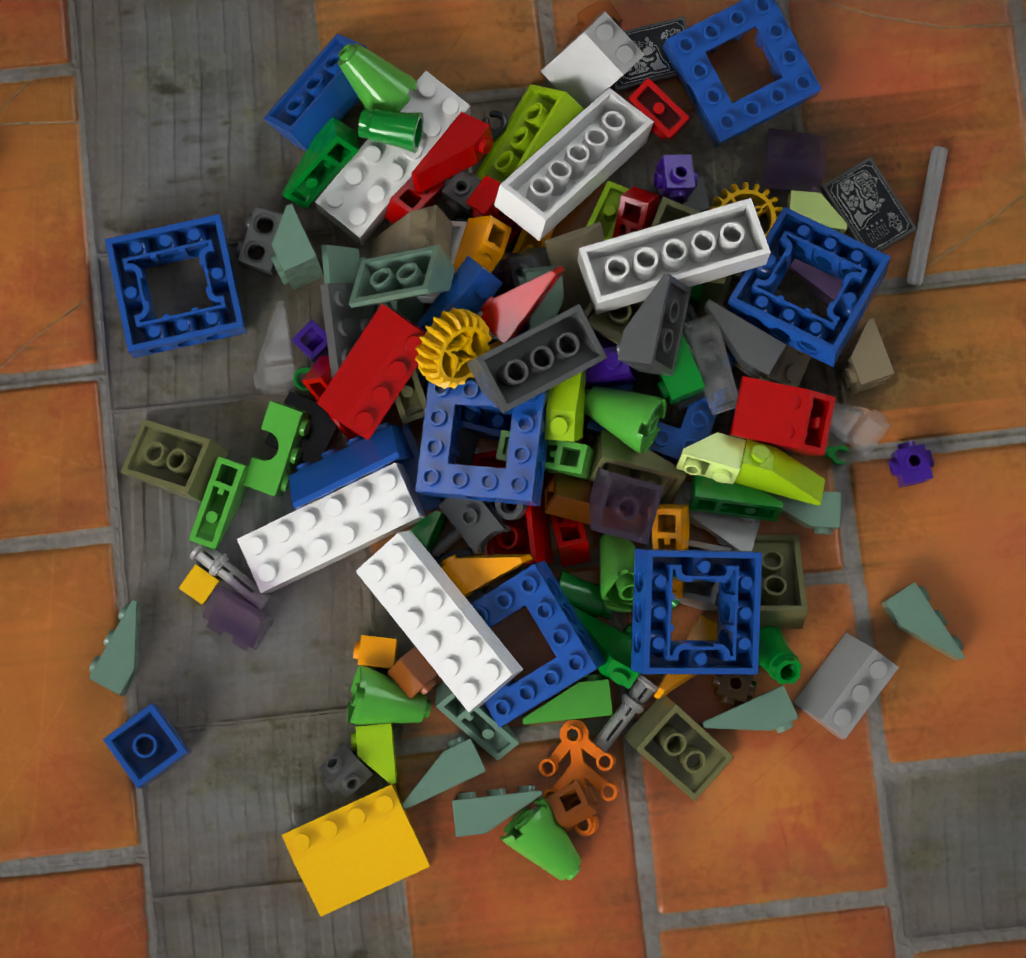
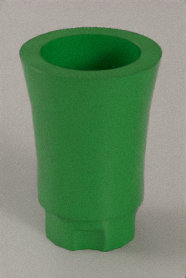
(392, 128)
(583, 595)
(777, 656)

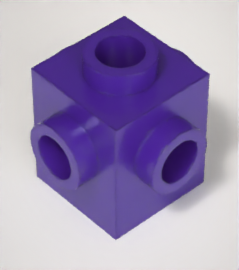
(675, 177)
(904, 471)

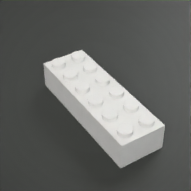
(573, 164)
(364, 187)
(687, 248)
(331, 528)
(439, 620)

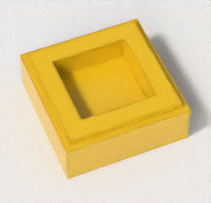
(199, 584)

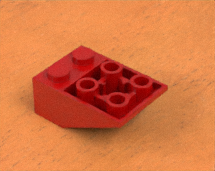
(783, 416)

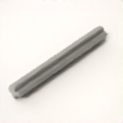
(927, 215)

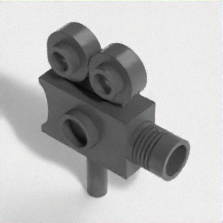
(475, 522)

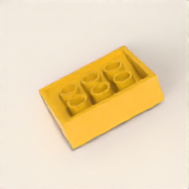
(356, 850)

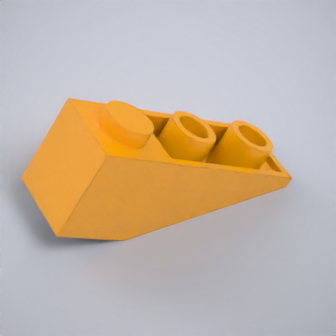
(483, 241)

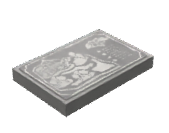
(655, 62)
(869, 206)

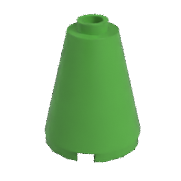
(375, 79)
(626, 414)
(617, 572)
(381, 701)
(543, 840)

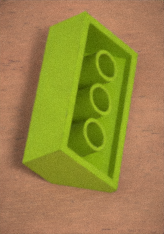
(532, 124)

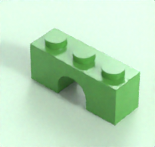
(289, 427)

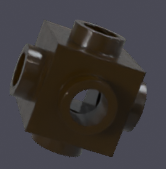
(730, 695)

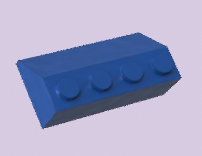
(314, 97)
(349, 465)

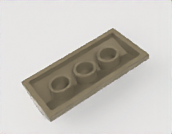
(564, 252)

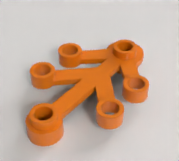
(579, 769)

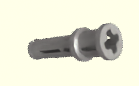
(216, 568)
(632, 703)

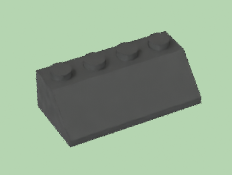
(537, 359)

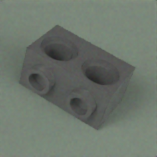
(256, 240)

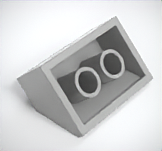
(845, 685)

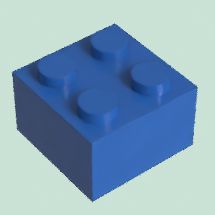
(147, 745)

